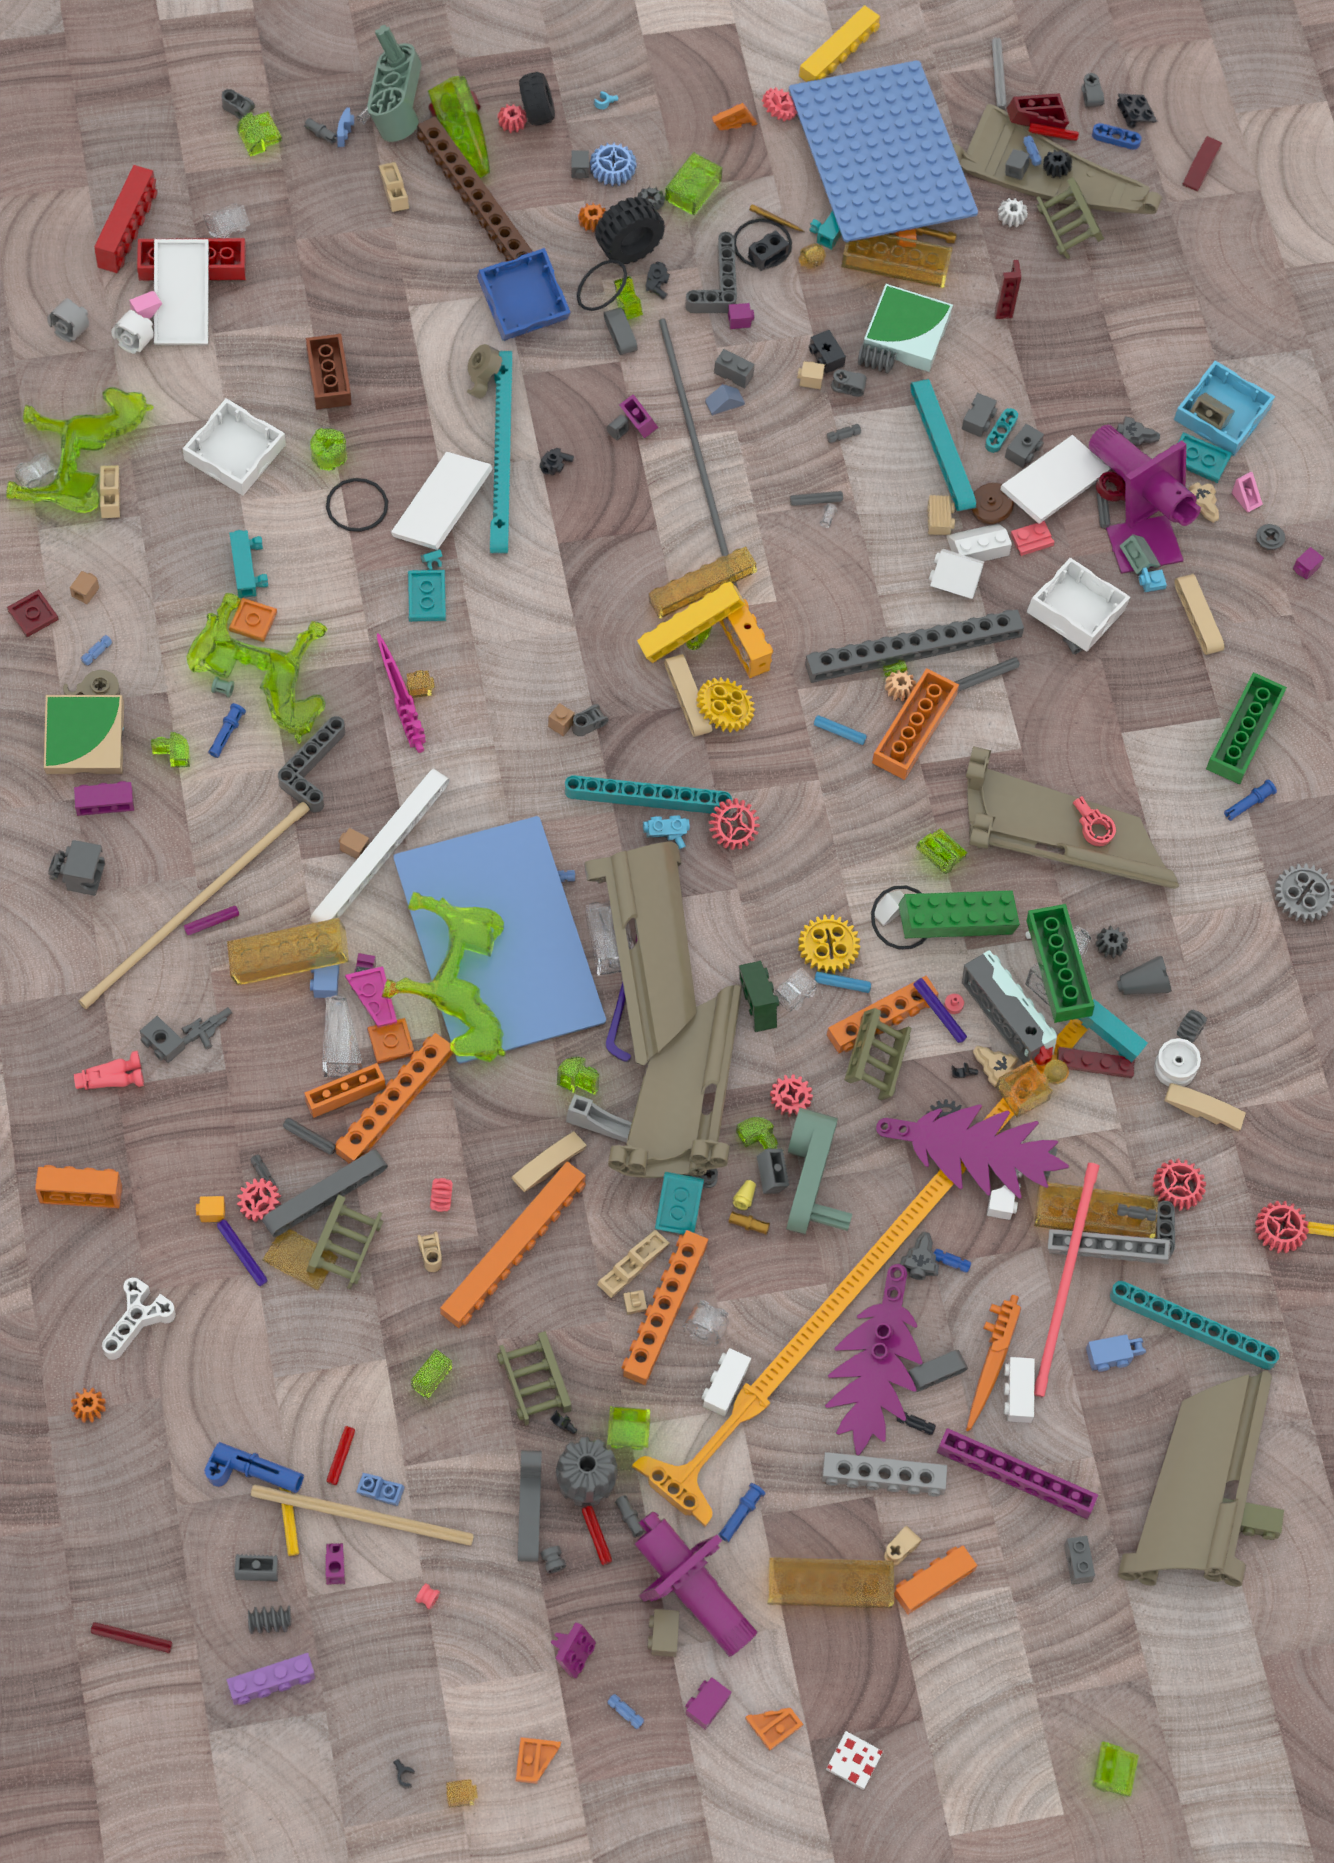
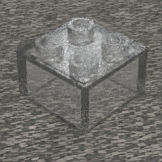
(227, 220)

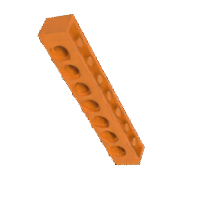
(381, 1123)
(639, 1371)

